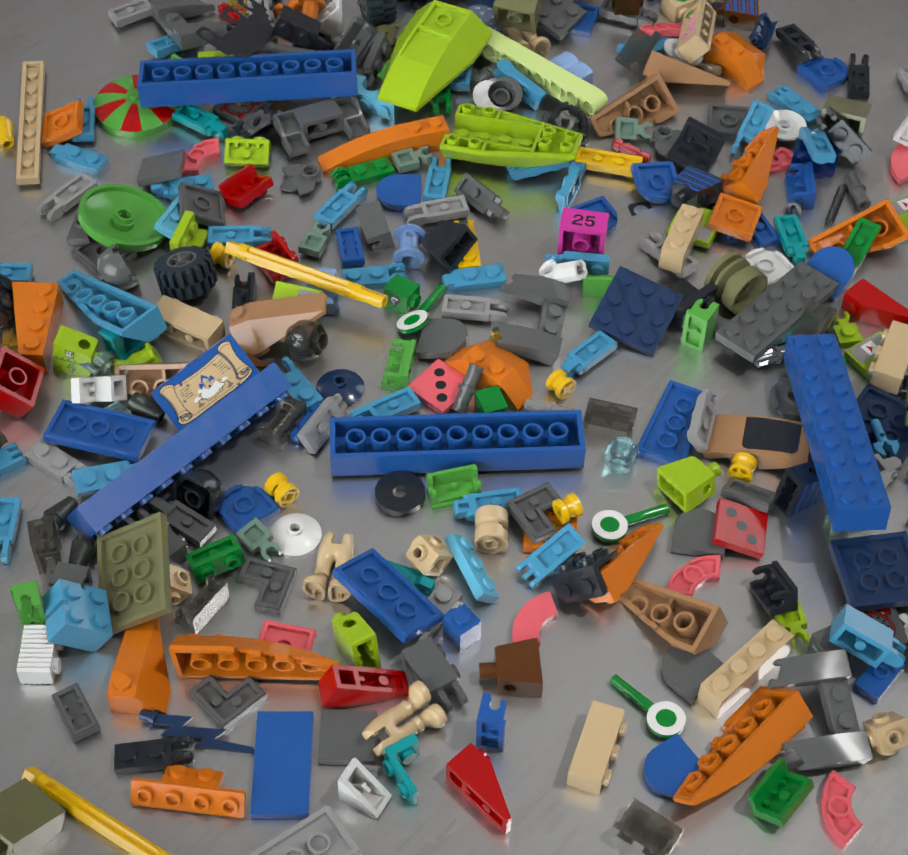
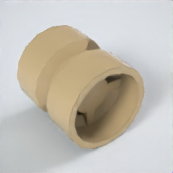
(491, 529)

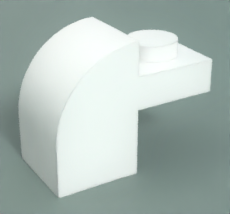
(98, 388)

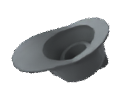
(500, 93)

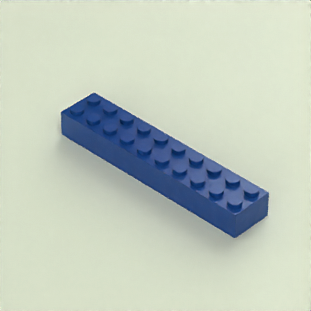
(247, 79)
(836, 434)
(456, 440)
(175, 456)

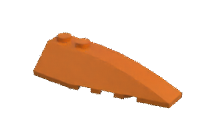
(386, 141)
(244, 657)

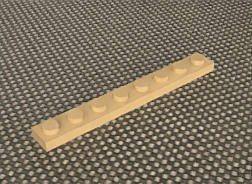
(30, 123)

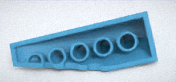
(113, 307)

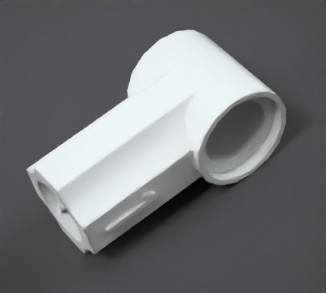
(565, 271)

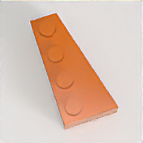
(37, 319)

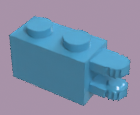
(866, 638)

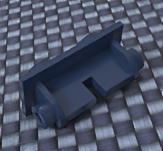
(763, 31)

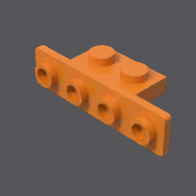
(189, 791)

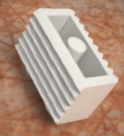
(38, 657)

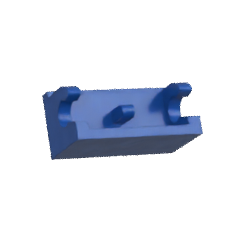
(801, 185)
(490, 725)

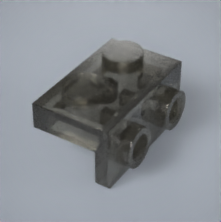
(648, 829)

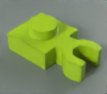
(846, 333)
(795, 623)

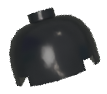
(200, 492)

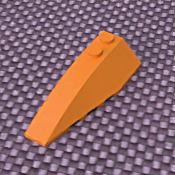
(748, 743)

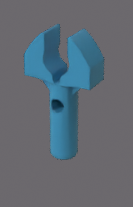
(882, 441)

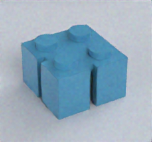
(77, 615)

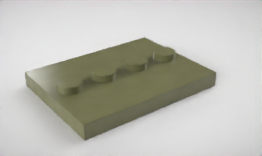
(136, 572)

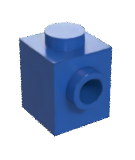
(461, 627)

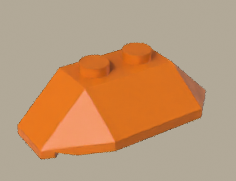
(738, 59)
(500, 369)

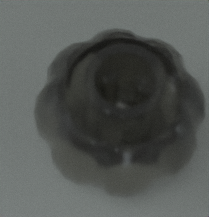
(306, 340)

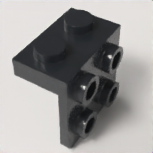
(696, 146)
(691, 295)
(581, 576)

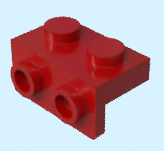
(244, 187)
(278, 247)

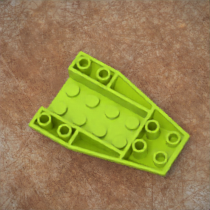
(432, 53)
(507, 139)

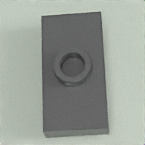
(77, 235)
(749, 495)
(76, 712)

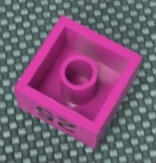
(582, 231)

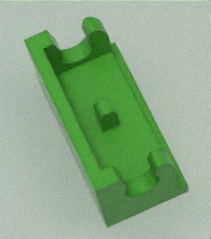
(595, 285)
(699, 325)
(399, 365)
(451, 485)
(28, 602)

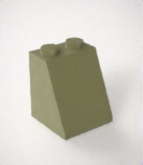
(518, 14)
(853, 111)
(28, 819)

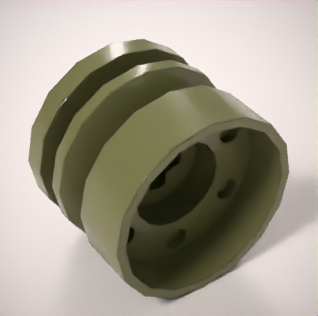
(736, 281)

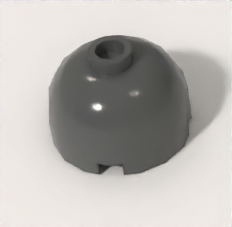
(115, 269)

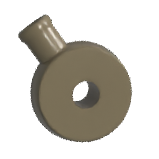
(714, 69)

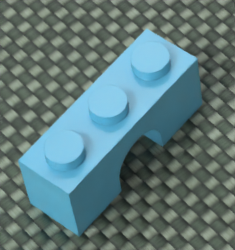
(369, 102)

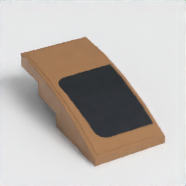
(770, 440)

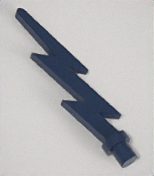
(177, 728)

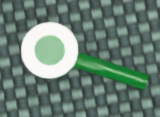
(419, 318)
(613, 526)
(662, 718)

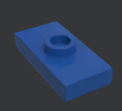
(350, 247)
(876, 681)

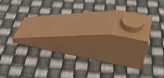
(677, 72)
(646, 101)
(265, 322)
(147, 377)
(676, 616)

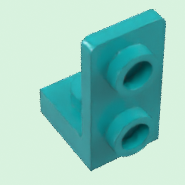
(119, 346)
(401, 753)

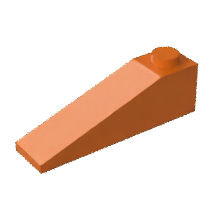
(752, 170)
(883, 214)
(623, 568)
(140, 672)

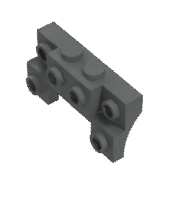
(319, 120)

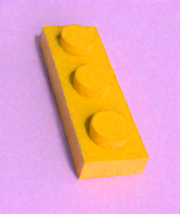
(607, 161)

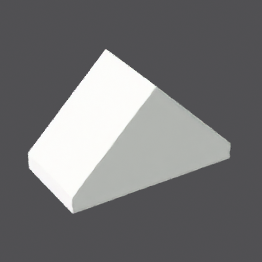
(332, 17)
(362, 790)

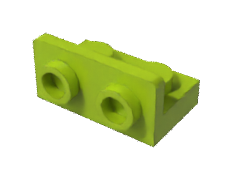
(243, 151)
(188, 233)

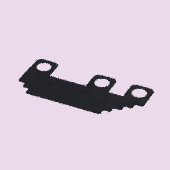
(246, 36)

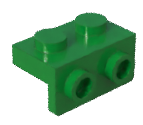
(215, 558)
(779, 794)

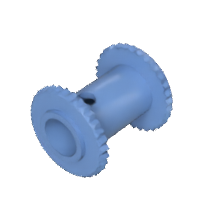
(408, 251)

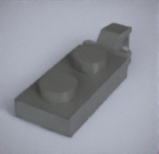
(375, 59)
(481, 197)
(184, 520)

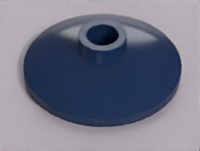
(344, 382)

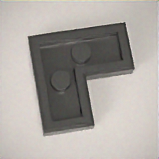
(530, 512)
(273, 580)
(227, 707)

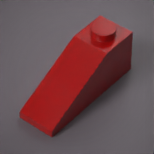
(872, 305)
(358, 686)
(476, 779)

